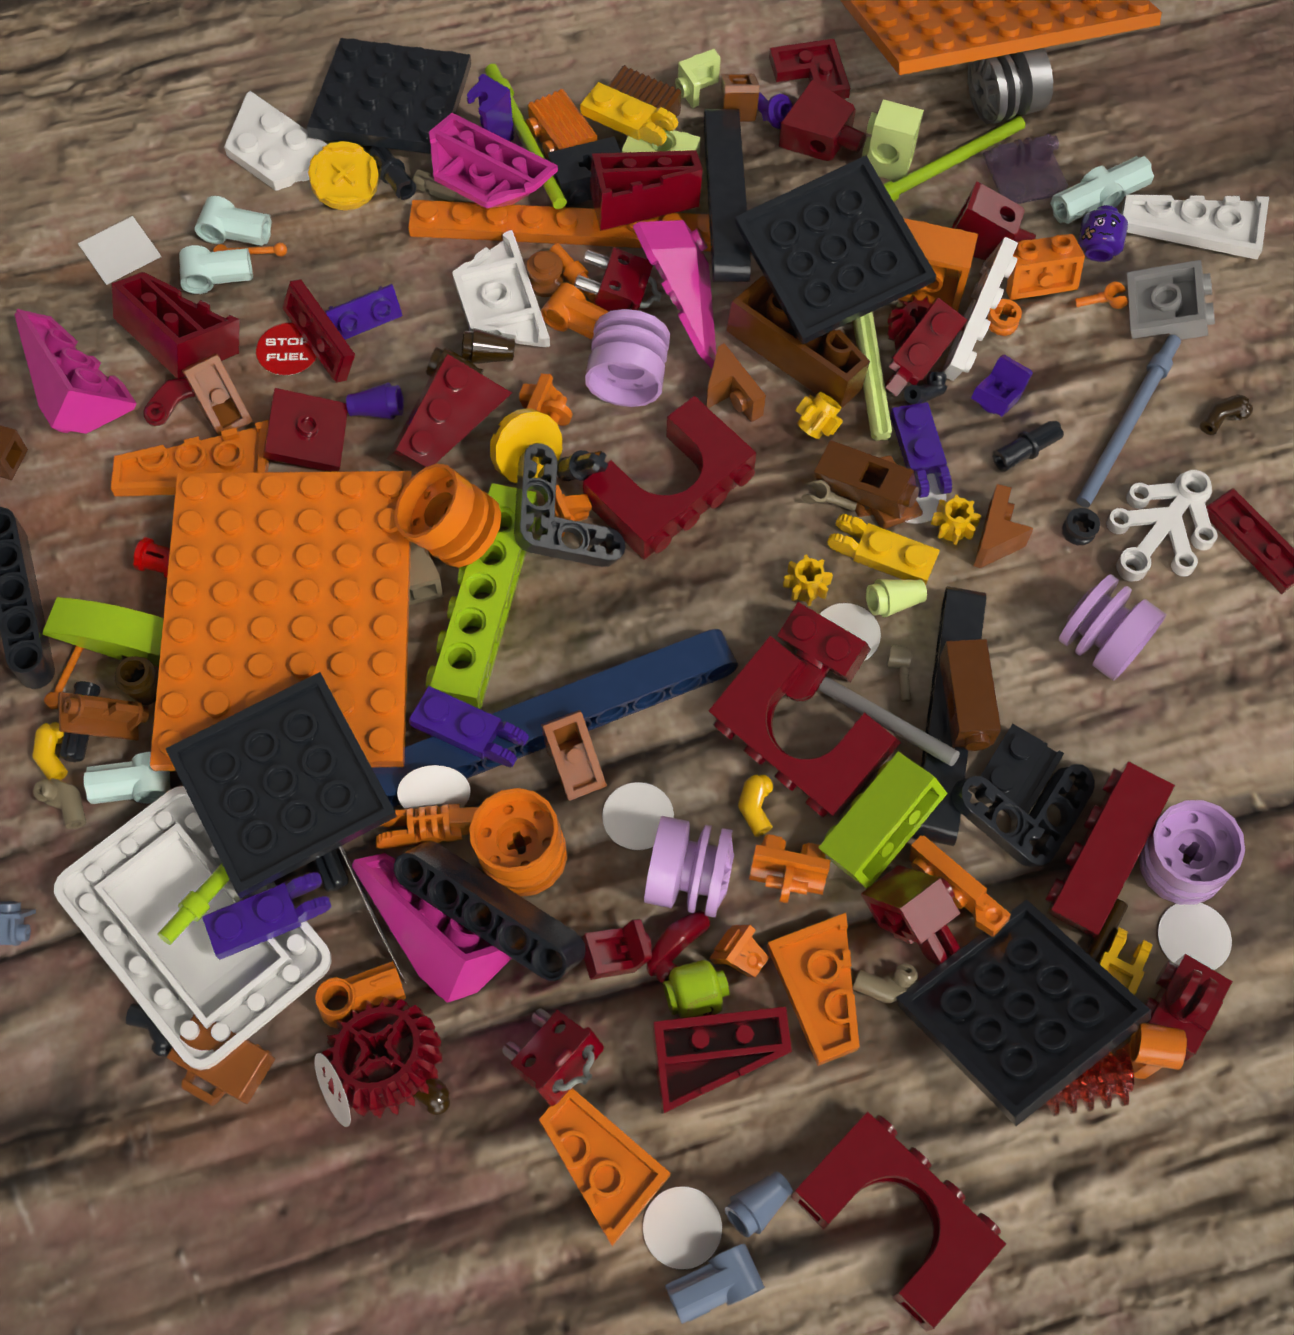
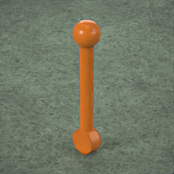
(279, 249)
(51, 698)

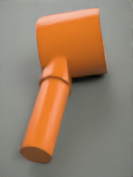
(1107, 296)

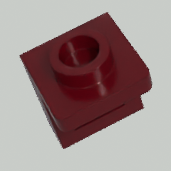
(617, 950)

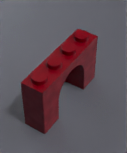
(651, 519)
(748, 712)
(960, 1240)

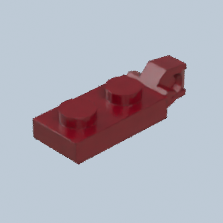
(924, 345)

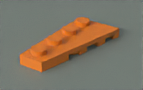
(156, 468)

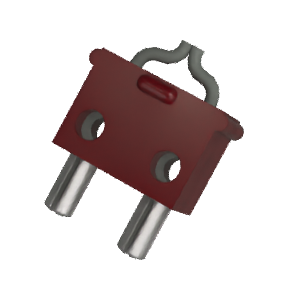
(622, 281)
(555, 1055)

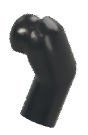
(935, 387)

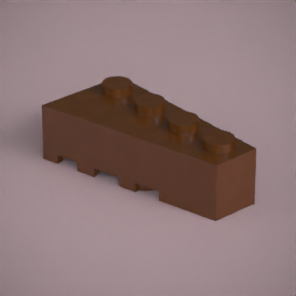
(822, 365)

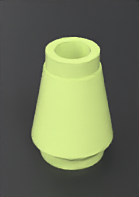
(892, 595)

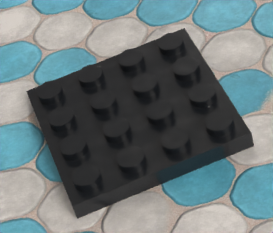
(387, 94)
(834, 249)
(280, 784)
(1023, 1011)

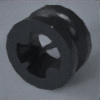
(1071, 530)

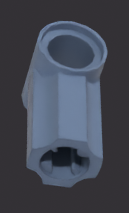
(724, 1280)

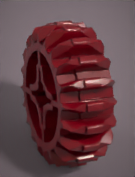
(386, 1033)

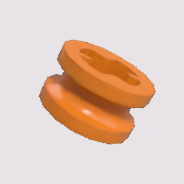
(1007, 308)

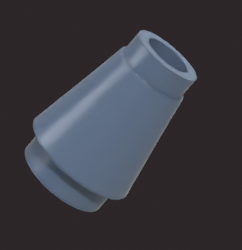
(757, 1204)

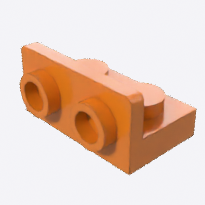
(1045, 267)

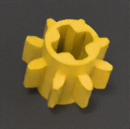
(819, 415)
(956, 519)
(814, 572)

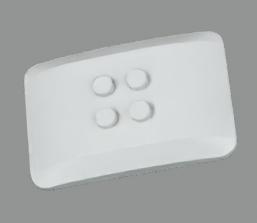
(130, 891)

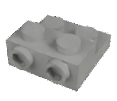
(1170, 301)

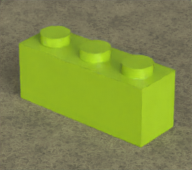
(882, 819)

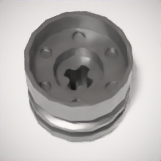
(1010, 85)

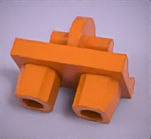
(546, 399)
(788, 869)

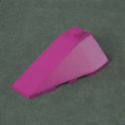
(67, 381)
(437, 946)

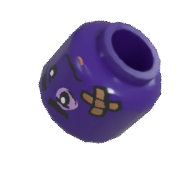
(1103, 233)

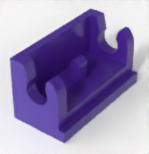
(494, 106)

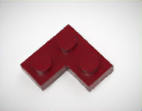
(811, 60)

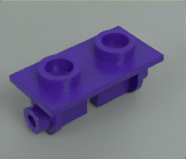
(365, 312)

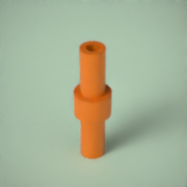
(572, 268)

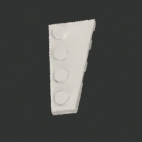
(1209, 224)
(987, 296)

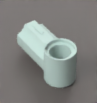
(223, 221)
(204, 268)
(126, 781)

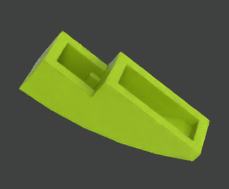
(106, 628)

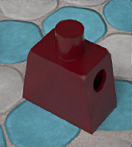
(820, 124)
(991, 218)

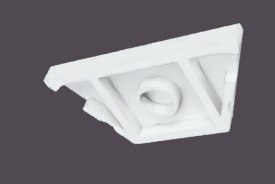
(270, 144)
(500, 295)

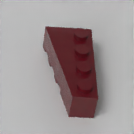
(1109, 848)

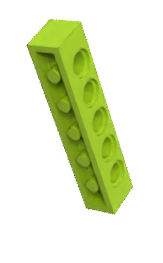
(487, 613)

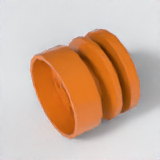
(447, 515)
(517, 820)

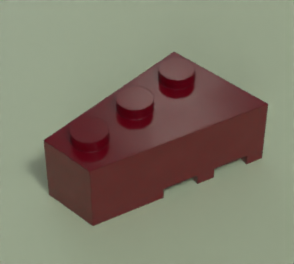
(643, 185)
(171, 325)
(444, 414)
(715, 1049)

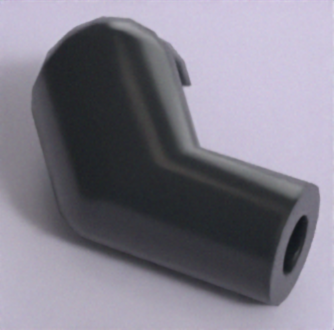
(137, 1017)

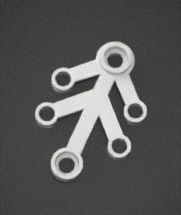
(1166, 521)

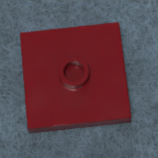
(306, 430)

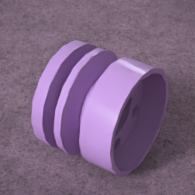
(628, 358)
(1111, 626)
(1206, 836)
(688, 866)

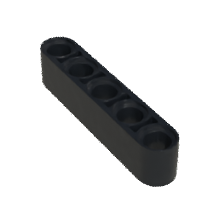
(23, 611)
(434, 871)

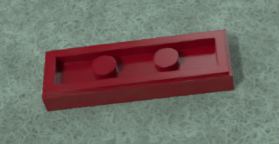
(318, 331)
(1254, 538)

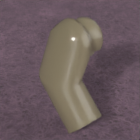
(64, 797)
(887, 987)

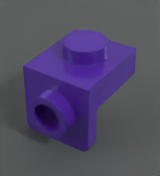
(1003, 386)

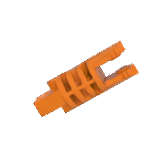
(427, 824)

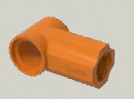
(571, 310)
(368, 985)
(1156, 1048)

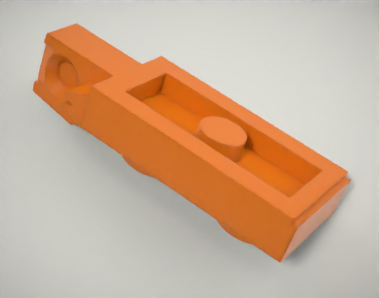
(968, 891)

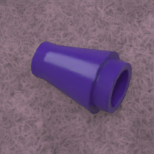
(378, 402)

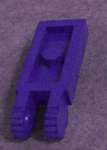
(921, 446)
(466, 726)
(263, 916)

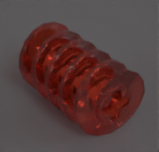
(1105, 1078)

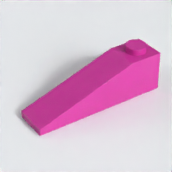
(686, 277)

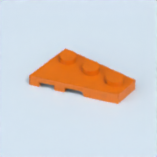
(819, 985)
(603, 1162)

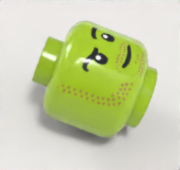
(696, 990)

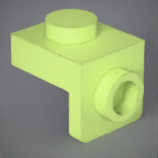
(697, 74)

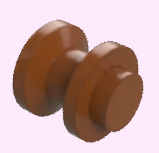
(545, 272)

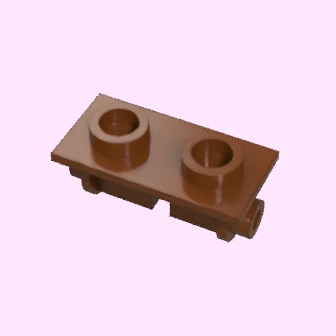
(100, 716)

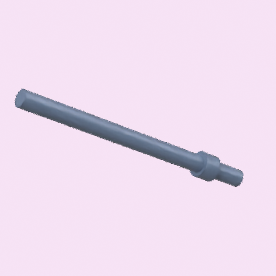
(1157, 369)

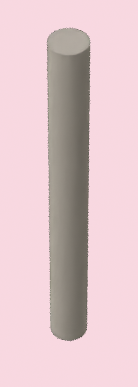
(890, 721)

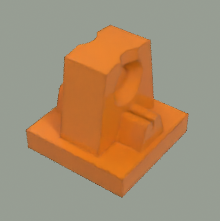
(572, 506)
(740, 951)

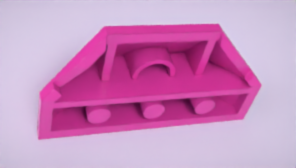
(484, 164)

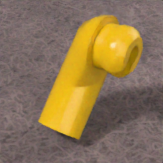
(44, 751)
(751, 802)

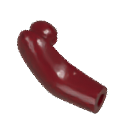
(166, 399)
(674, 941)

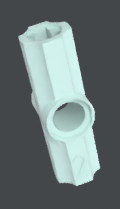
(1102, 188)

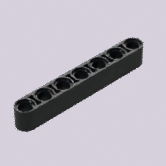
(726, 195)
(959, 620)

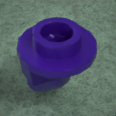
(775, 109)

